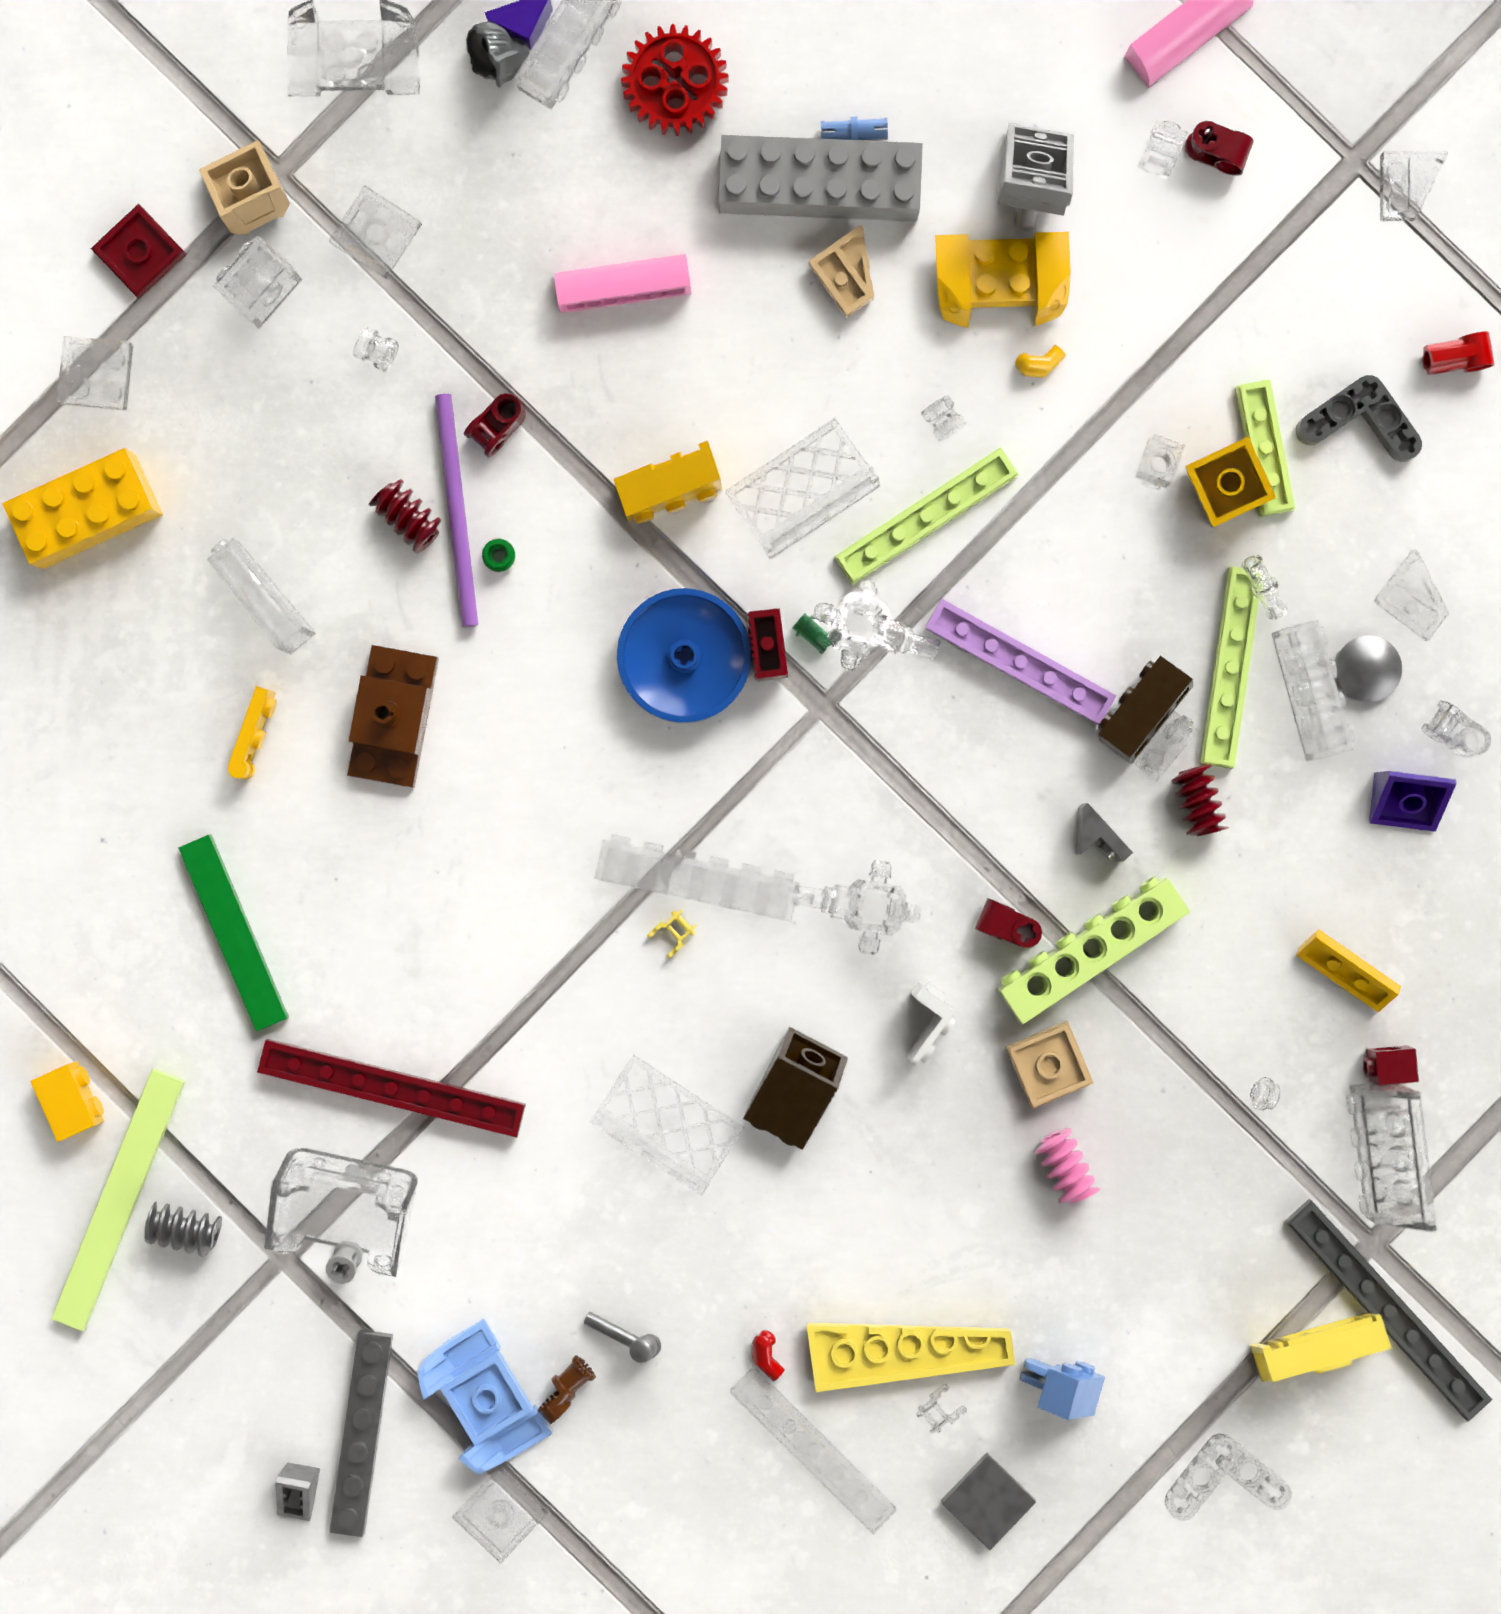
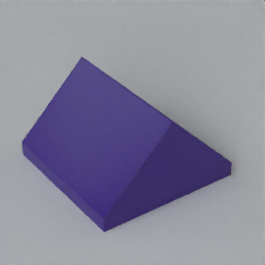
(1409, 800)

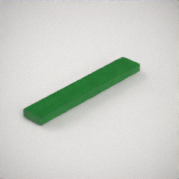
(233, 932)

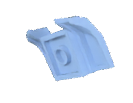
(483, 1397)

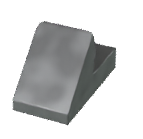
(1093, 828)

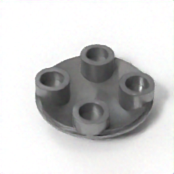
(1368, 668)

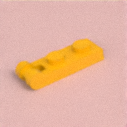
(251, 734)

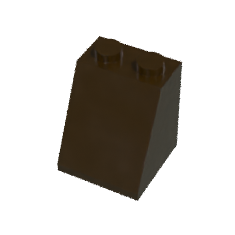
(796, 1088)

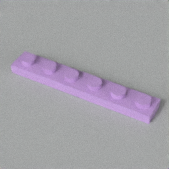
(1020, 662)

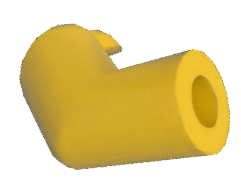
(1037, 365)

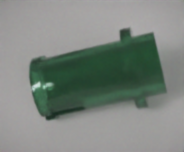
(812, 633)

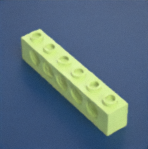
(1167, 910)

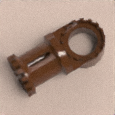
(566, 1384)

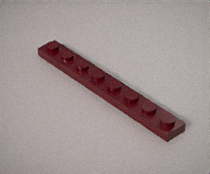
(391, 1088)

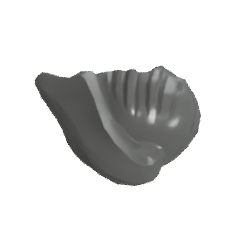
(495, 52)

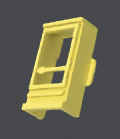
(1321, 1347)

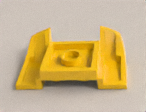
(1003, 275)

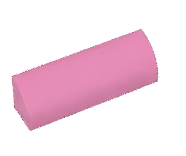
(1181, 35)
(622, 283)

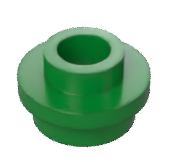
(489, 550)

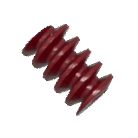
(406, 516)
(1199, 801)

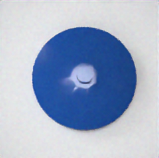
(684, 655)

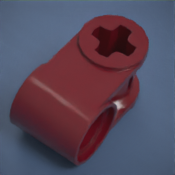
(1222, 147)
(494, 425)
(1003, 922)

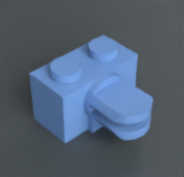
(1067, 1389)

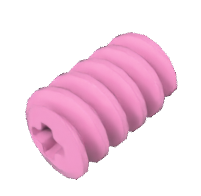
(1066, 1166)

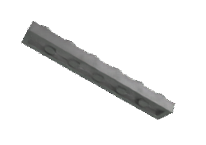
(361, 1433)

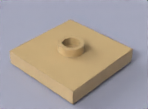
(1049, 1064)

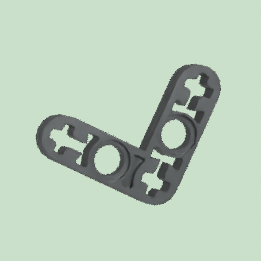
(1369, 410)

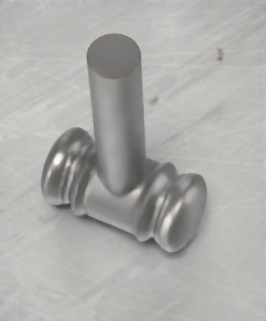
(641, 1348)

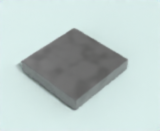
(988, 1501)

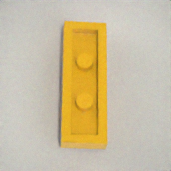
(1348, 970)

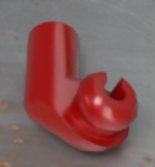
(763, 1355)

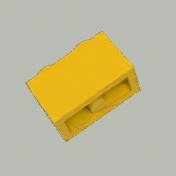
(68, 1100)

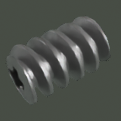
(181, 1230)

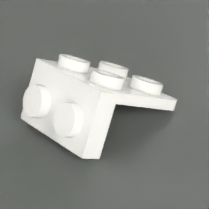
(941, 1023)

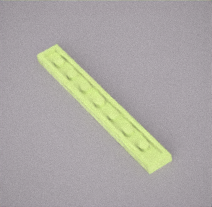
(118, 1200)

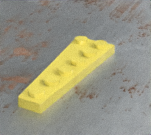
(889, 1353)

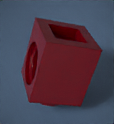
(1391, 1065)

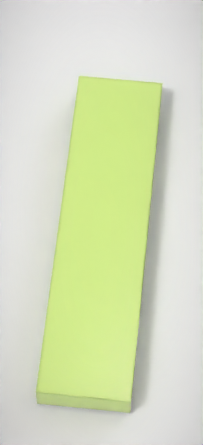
(1262, 427)

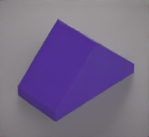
(522, 19)

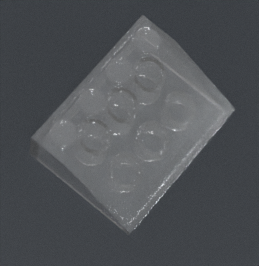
(1391, 1156)

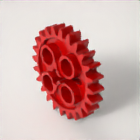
(695, 59)

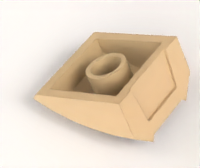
(245, 189)

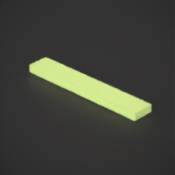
(926, 516)
(1230, 671)

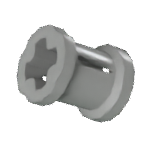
(346, 1265)

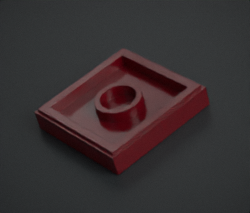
(138, 251)

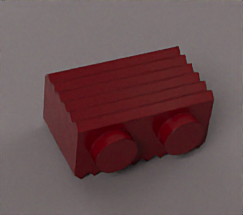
(767, 644)

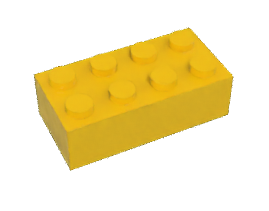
(82, 509)

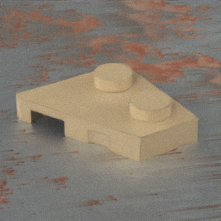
(845, 272)

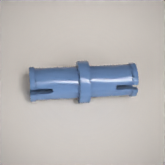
(855, 129)

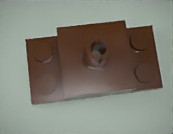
(391, 716)

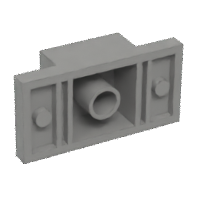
(1036, 173)

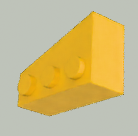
(669, 484)

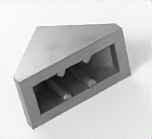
(296, 1491)

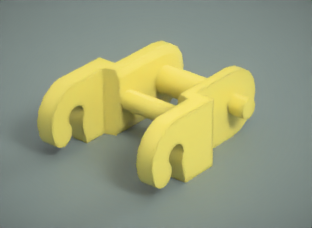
(689, 930)

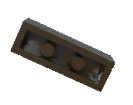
(1144, 709)

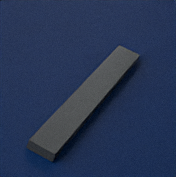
(1399, 1320)

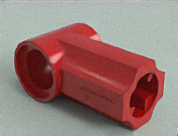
(1468, 353)

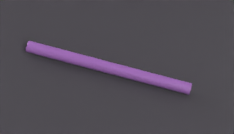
(456, 510)

